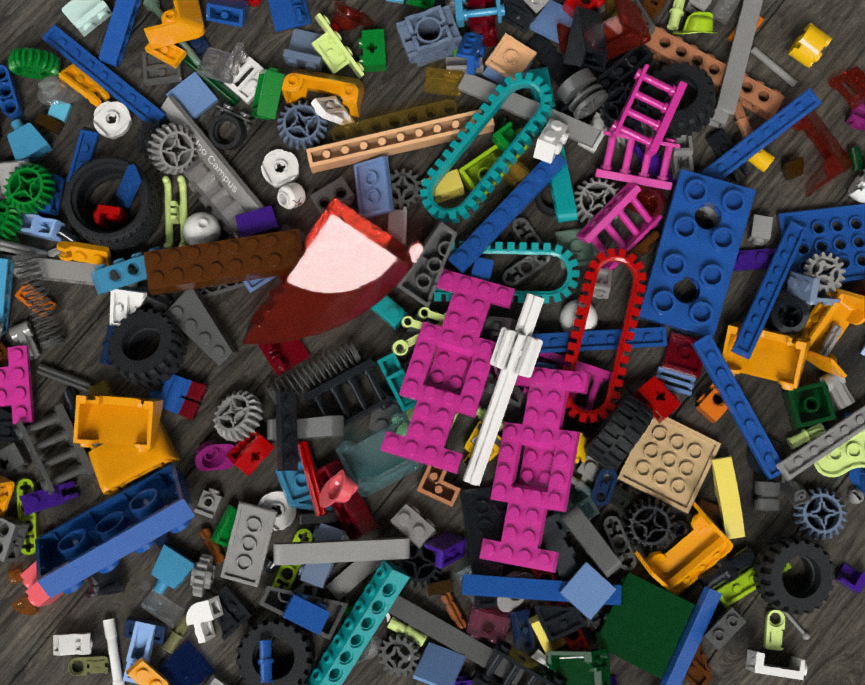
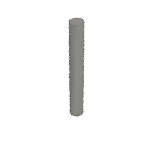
(774, 67)

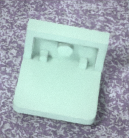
(86, 14)

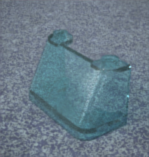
(370, 466)

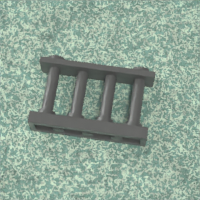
(67, 434)

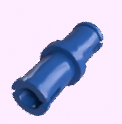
(265, 661)

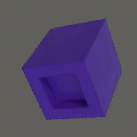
(850, 578)

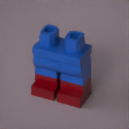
(173, 394)

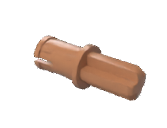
(742, 121)

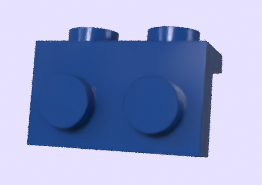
(472, 49)

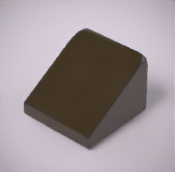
(793, 168)

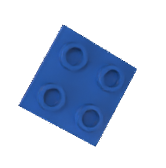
(289, 14)

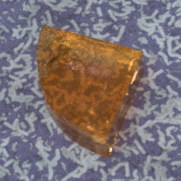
(25, 607)

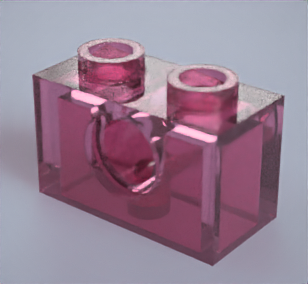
(479, 616)

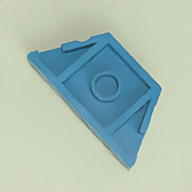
(296, 488)

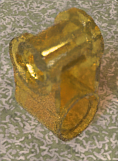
(516, 174)

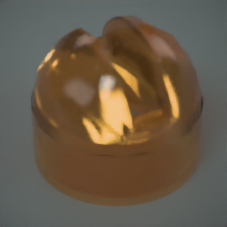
(14, 576)

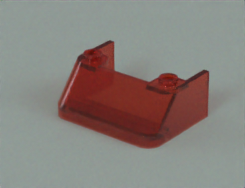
(621, 31)
(836, 159)

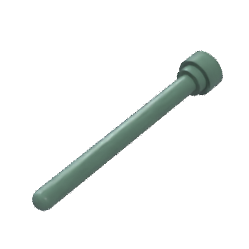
(154, 6)

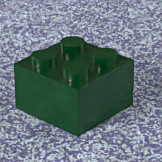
(808, 405)

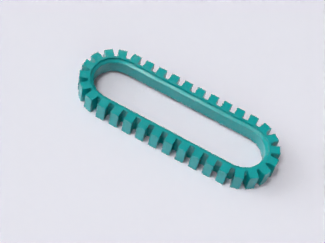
(545, 109)
(534, 250)

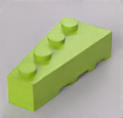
(476, 169)

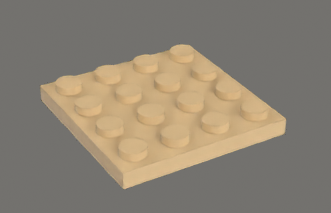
(670, 463)

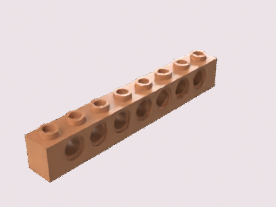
(708, 61)

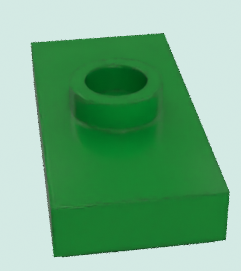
(223, 530)

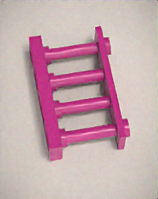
(668, 110)
(643, 176)
(615, 207)
(598, 376)

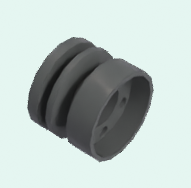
(582, 93)

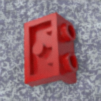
(106, 213)

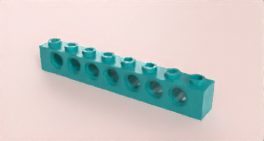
(359, 626)

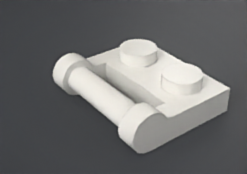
(247, 88)

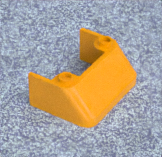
(178, 25)
(822, 318)
(690, 556)

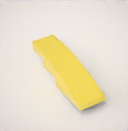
(728, 497)

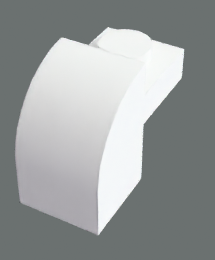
(201, 616)
(72, 644)

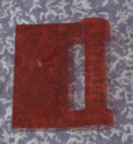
(855, 81)

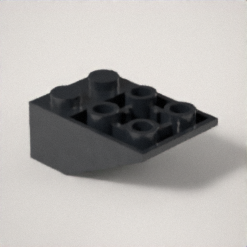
(587, 41)

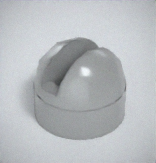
(852, 498)

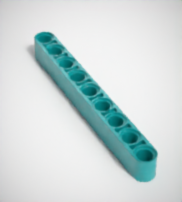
(561, 184)

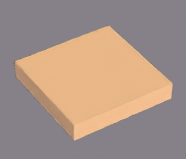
(510, 57)

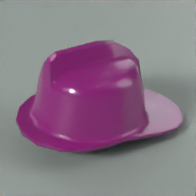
(213, 456)

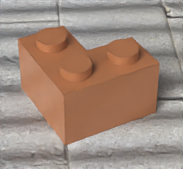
(434, 486)

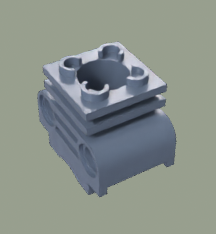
(436, 22)

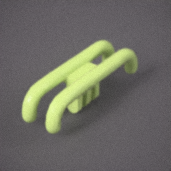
(173, 211)

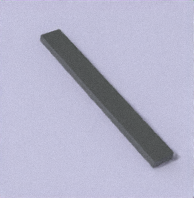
(449, 636)

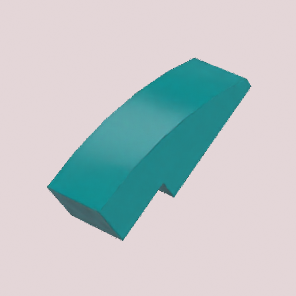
(395, 376)

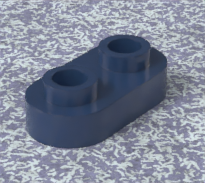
(604, 487)

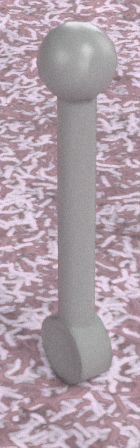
(805, 635)

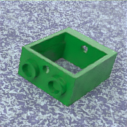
(267, 94)

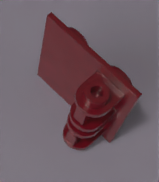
(284, 355)

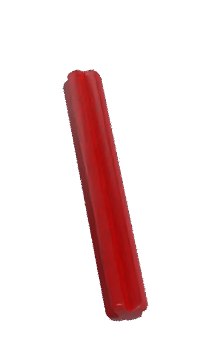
(311, 477)

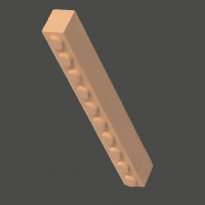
(391, 142)

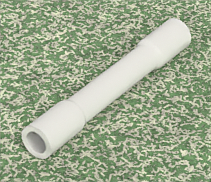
(111, 637)

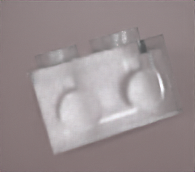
(221, 64)

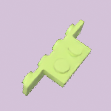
(333, 51)

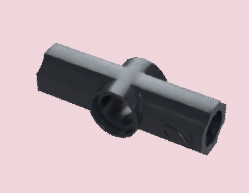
(727, 568)

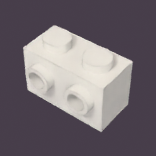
(551, 141)

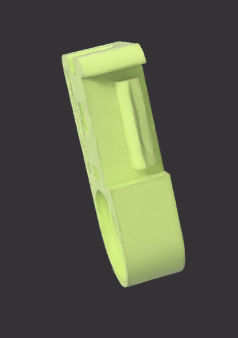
(773, 632)

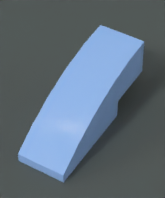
(41, 227)
(140, 646)

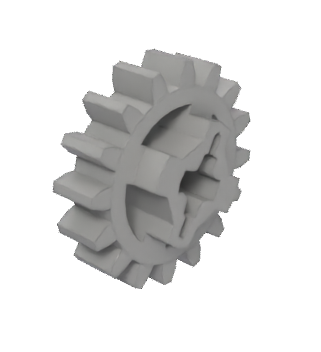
(820, 265)
(202, 575)

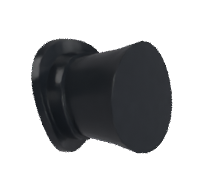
(788, 315)
(104, 584)

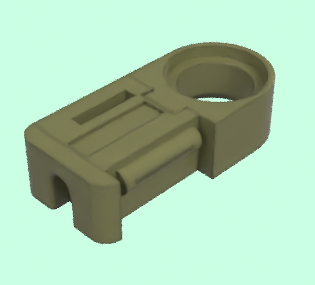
(91, 665)

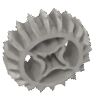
(178, 157)
(593, 197)
(242, 418)

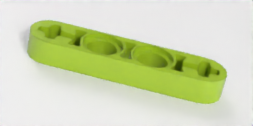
(32, 517)
(295, 568)

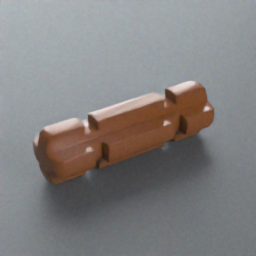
(213, 547)
(453, 610)

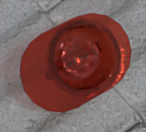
(349, 18)
(651, 198)

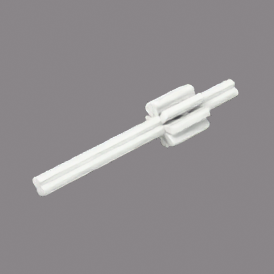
(514, 355)

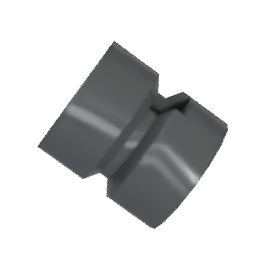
(767, 496)

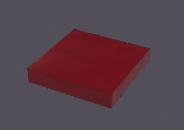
(681, 356)

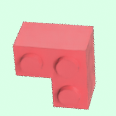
(35, 592)

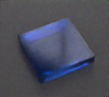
(186, 666)

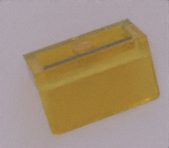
(443, 81)

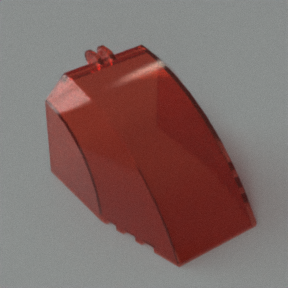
(341, 275)

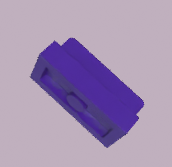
(256, 222)
(448, 548)

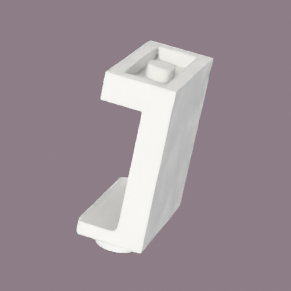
(756, 664)

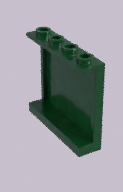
(645, 625)

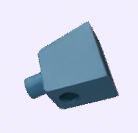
(27, 141)
(171, 569)

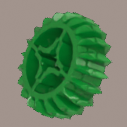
(33, 63)
(37, 188)
(9, 221)

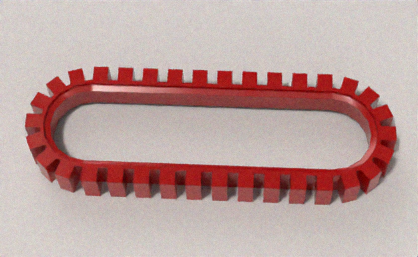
(624, 335)

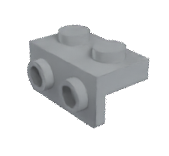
(413, 525)

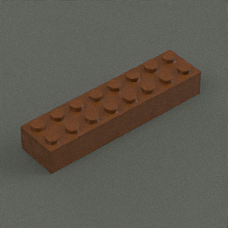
(222, 262)

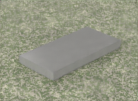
(249, 543)

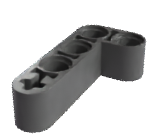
(312, 428)
(591, 541)

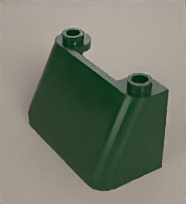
(581, 665)

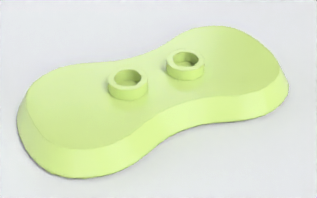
(844, 458)

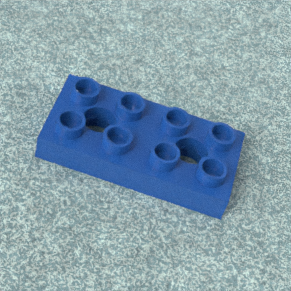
(696, 253)
(113, 530)

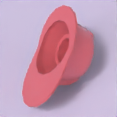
(337, 489)

